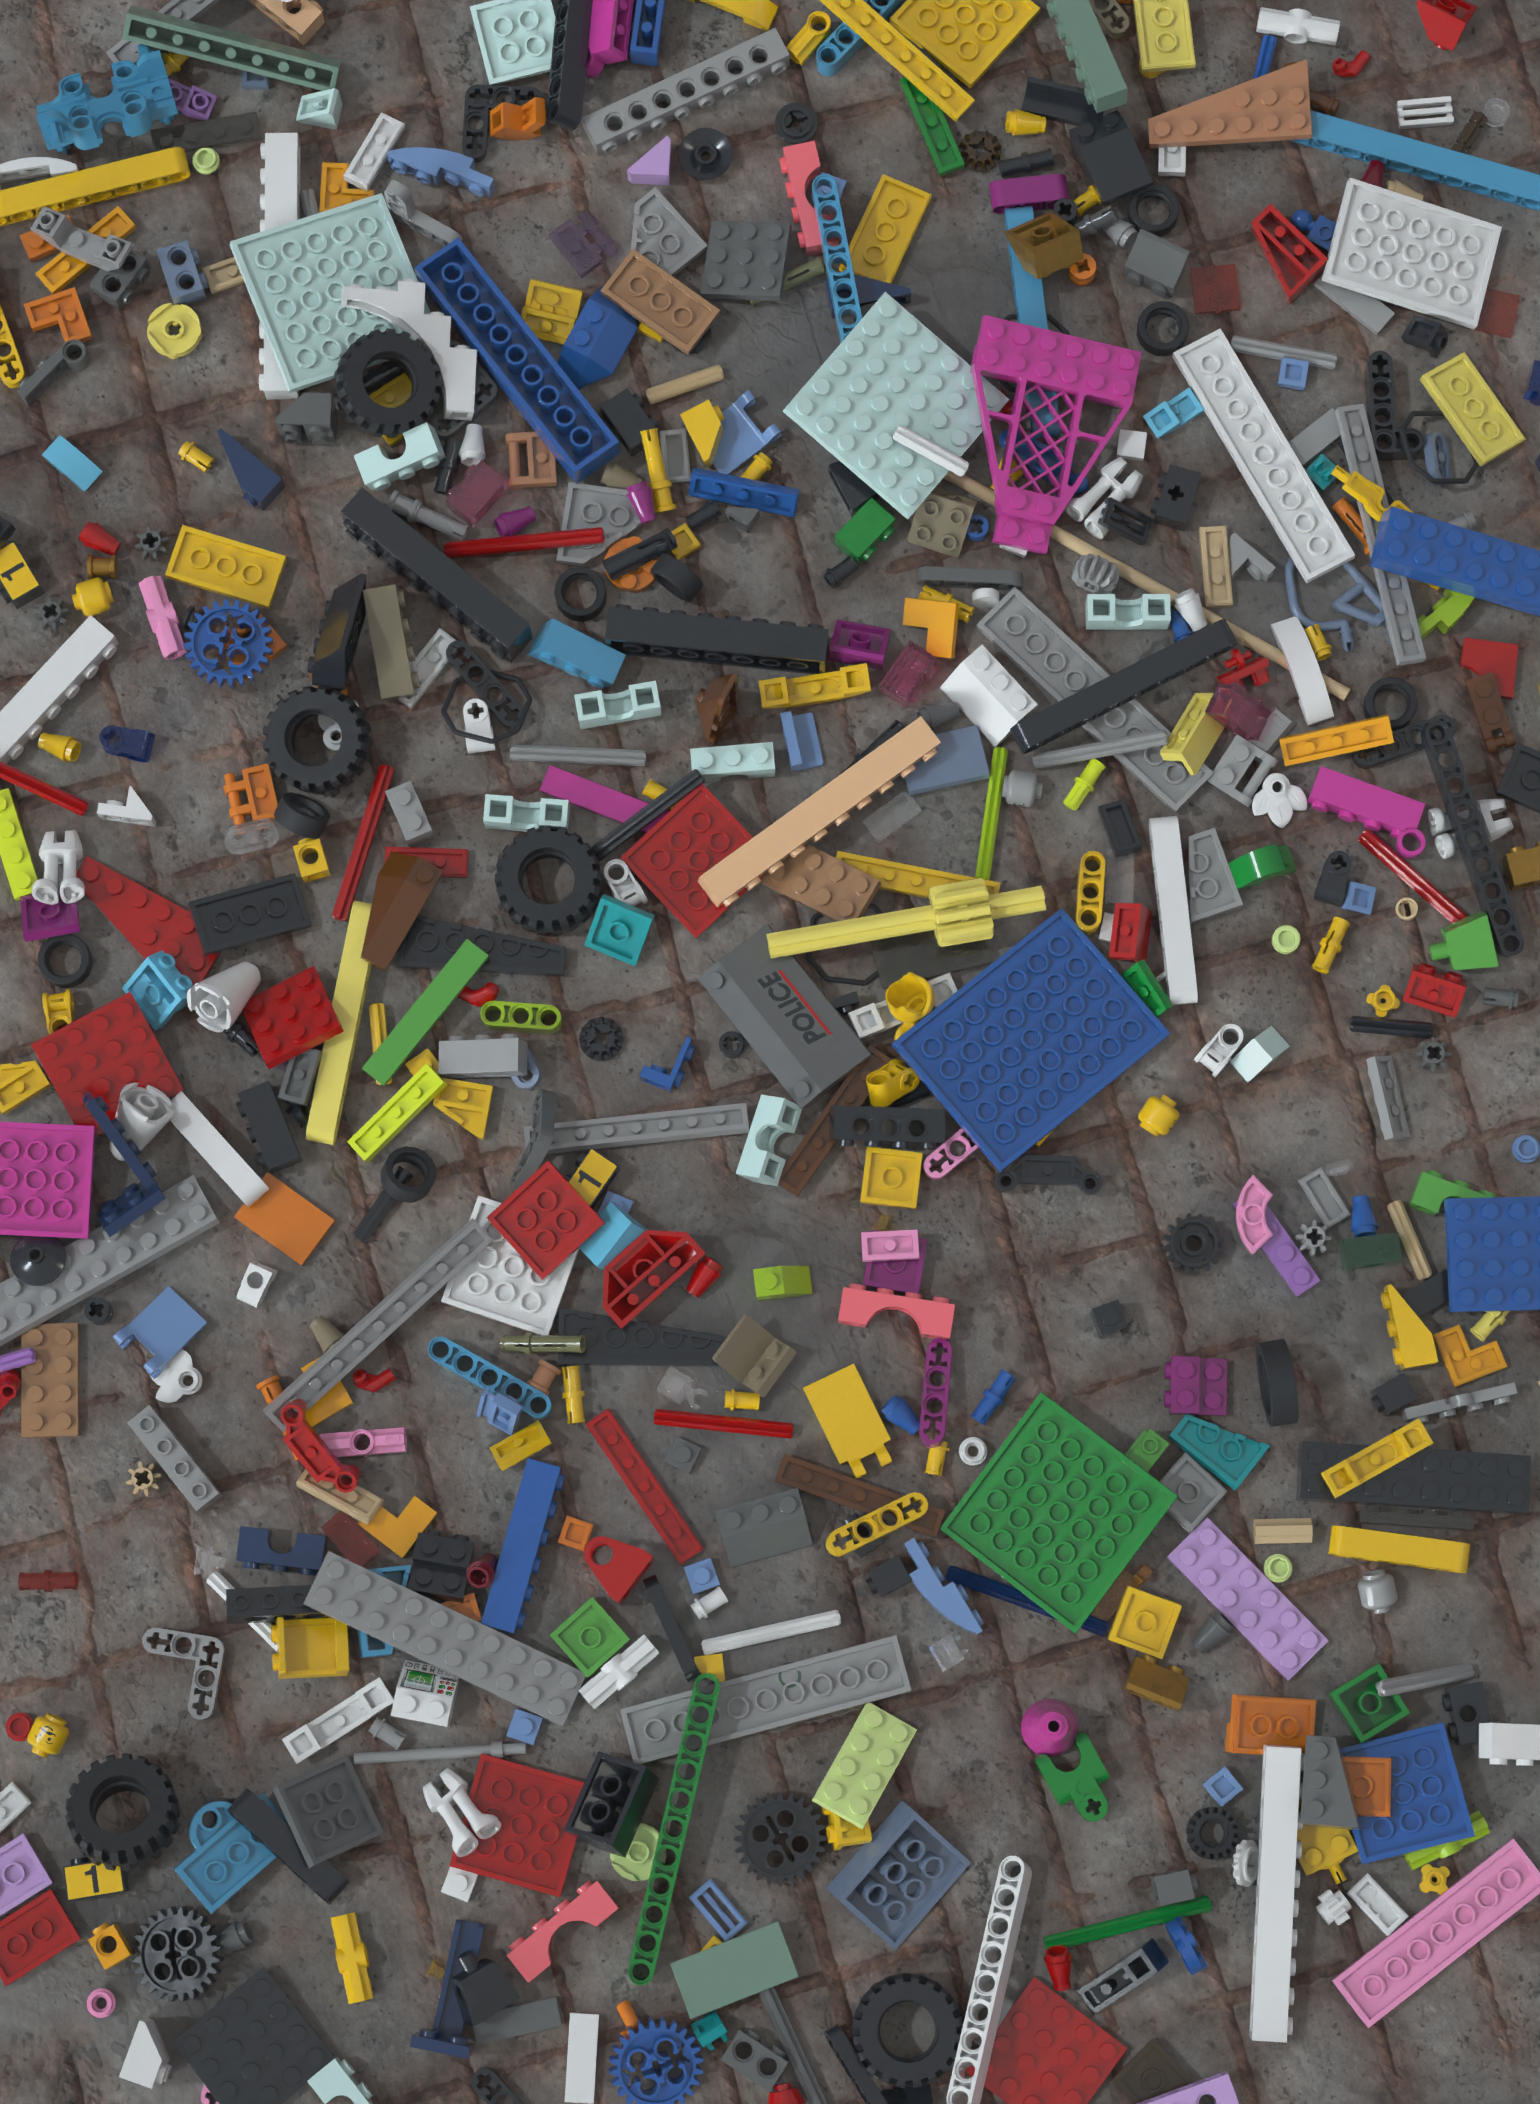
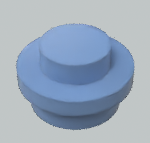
(1525, 1149)

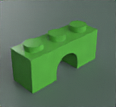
(1433, 1189)

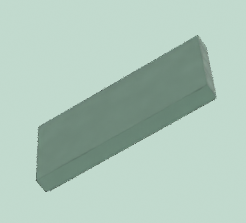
(734, 1970)

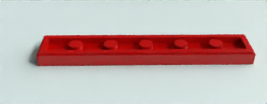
(644, 1486)

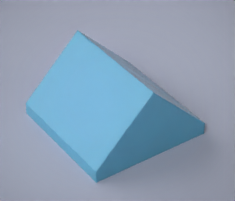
(612, 1237)

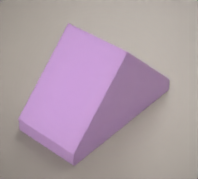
(653, 166)

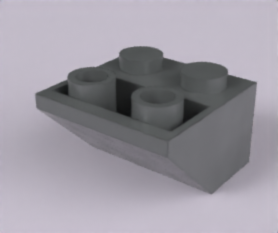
(309, 419)

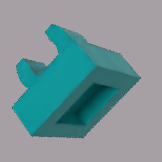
(1320, 473)
(708, 2029)

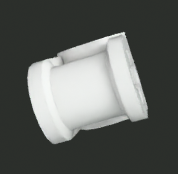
(479, 726)
(626, 888)
(1216, 1052)

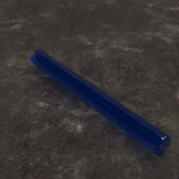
(1013, 1596)

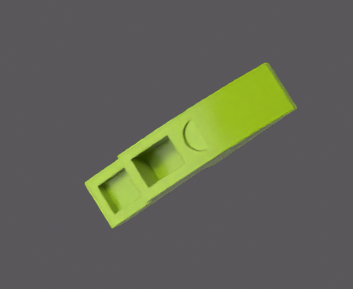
(1445, 613)

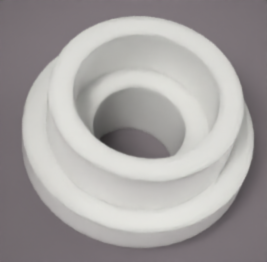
(979, 1444)

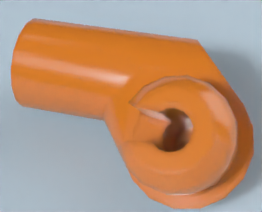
(628, 2016)

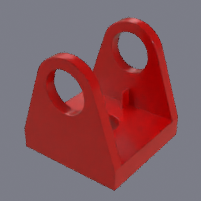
(622, 1571)

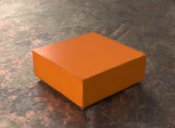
(575, 1533)

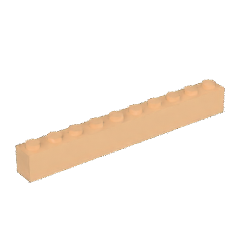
(818, 812)

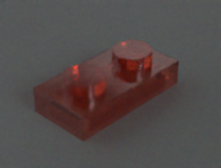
(350, 1539)

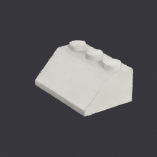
(988, 695)

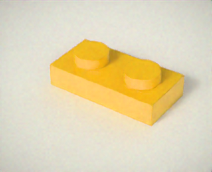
(520, 1445)

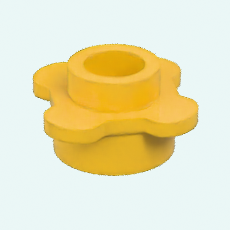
(1383, 993)
(1428, 1873)

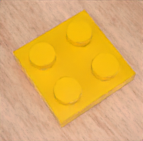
(891, 1178)
(1144, 1622)

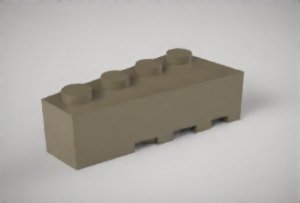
(391, 642)

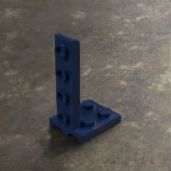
(136, 1197)
(448, 2022)

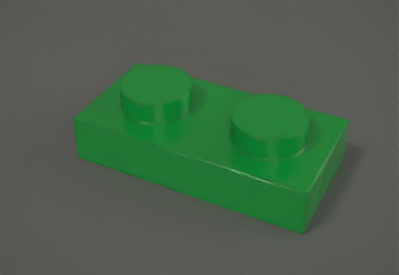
(1147, 987)

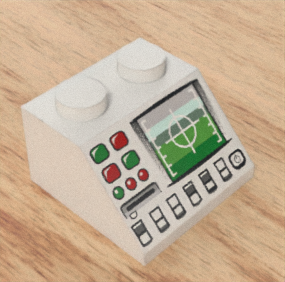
(425, 1694)

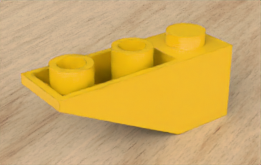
(1412, 1338)

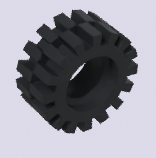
(1195, 1839)

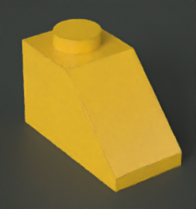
(705, 429)

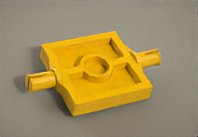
(1324, 1849)

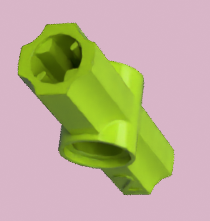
(1427, 1855)

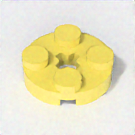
(159, 331)

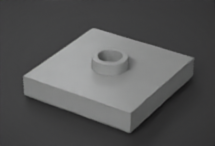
(1196, 1492)

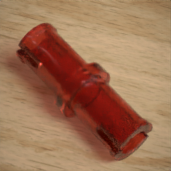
(48, 1581)

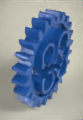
(252, 647)
(646, 2040)

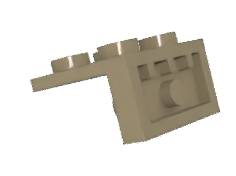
(942, 521)
(753, 1356)

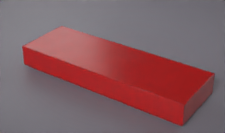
(451, 861)

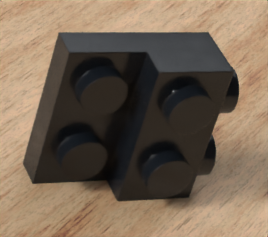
(441, 1566)

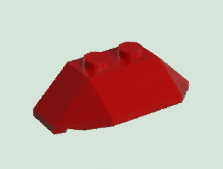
(646, 1271)

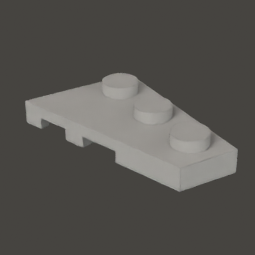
(1210, 878)

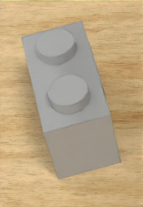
(409, 814)

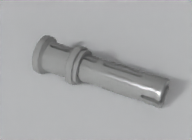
(415, 511)

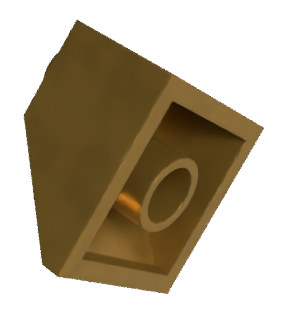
(1045, 245)
(1156, 1683)

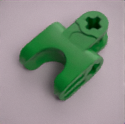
(1080, 1783)

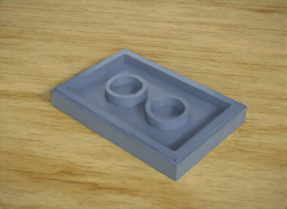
(957, 762)

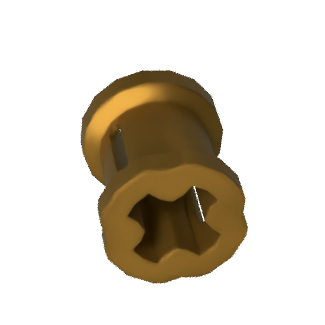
(102, 567)

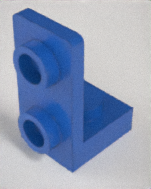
(657, 1075)

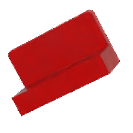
(1130, 932)

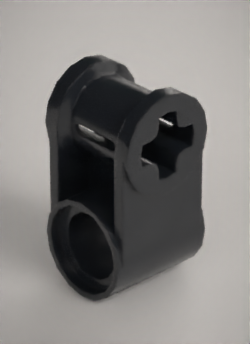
(1333, 883)

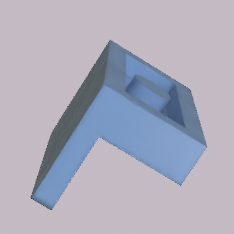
(801, 741)

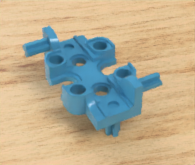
(145, 84)

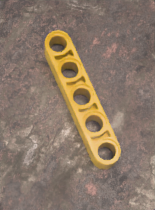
(1399, 1549)

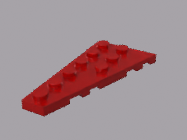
(146, 919)

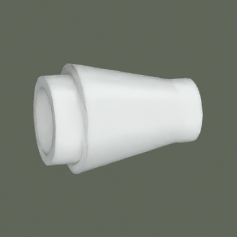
(472, 447)
(1190, 607)

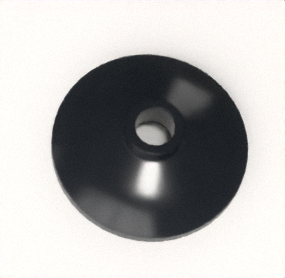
(703, 142)
(46, 1267)

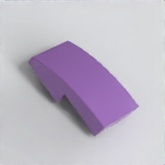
(192, 101)

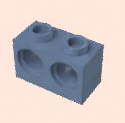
(179, 274)

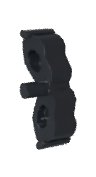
(299, 1111)

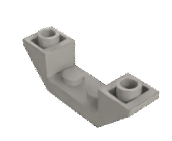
(100, 252)

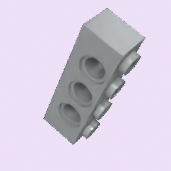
(175, 1459)

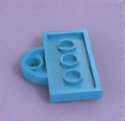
(223, 1855)

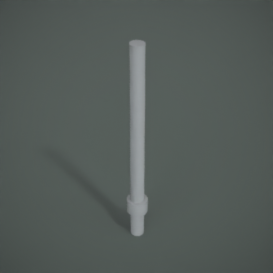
(496, 1749)

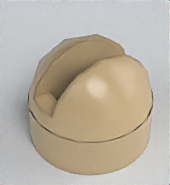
(1401, 911)

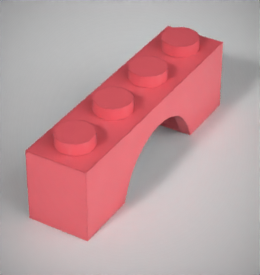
(802, 167)
(932, 1317)
(533, 1954)

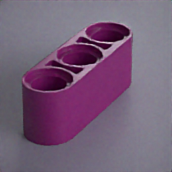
(1034, 191)

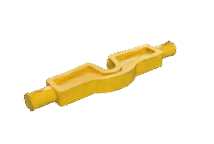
(1366, 492)

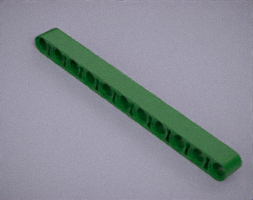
(669, 1841)

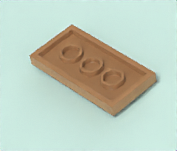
(660, 301)
(824, 884)
(52, 1383)

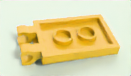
(849, 1418)

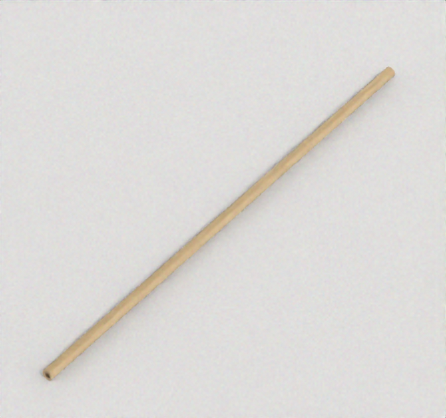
(1145, 582)

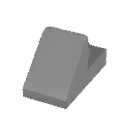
(1242, 555)

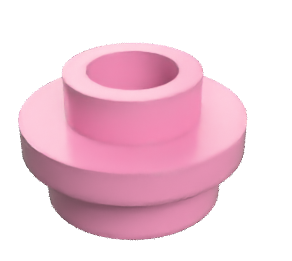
(92, 2003)

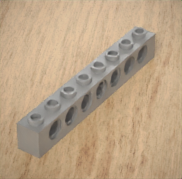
(766, 45)

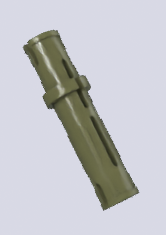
(814, 267)
(534, 1343)

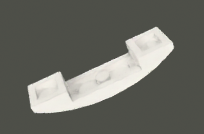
(34, 167)
(1303, 670)
(878, 1018)
(338, 1721)

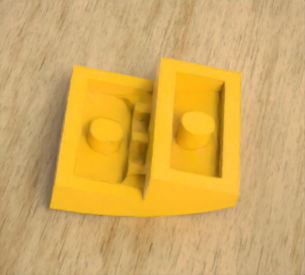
(551, 310)

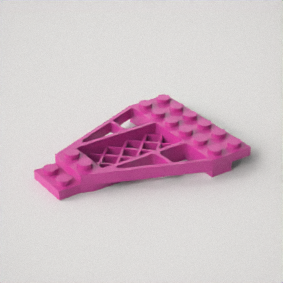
(1057, 365)

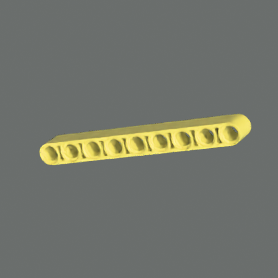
(339, 1050)

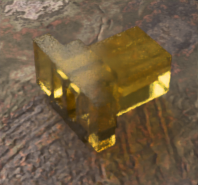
(882, 1223)
(435, 1970)

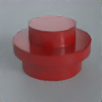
(19, 1726)

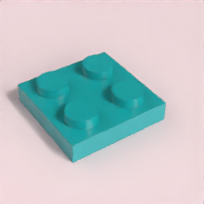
(619, 930)

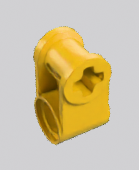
(58, 1009)
(888, 1083)

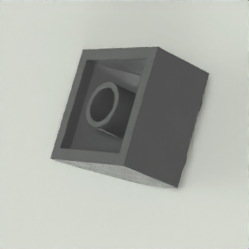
(1156, 264)

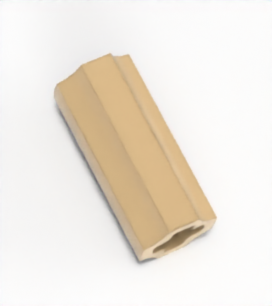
(1282, 1531)

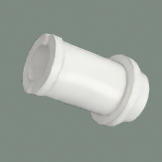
(709, 1603)

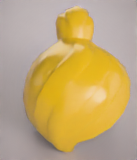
(909, 1001)

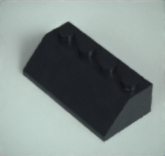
(339, 635)

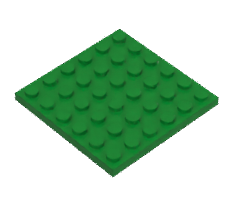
(1059, 1512)

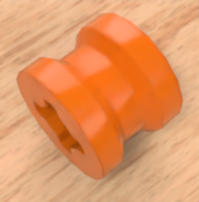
(1081, 276)

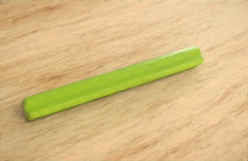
(991, 813)

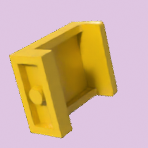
(310, 1648)

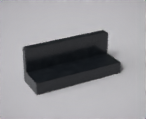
(1058, 102)

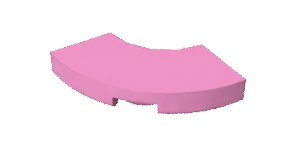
(1251, 1214)

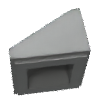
(743, 517)

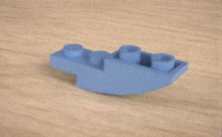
(432, 164)
(947, 1599)

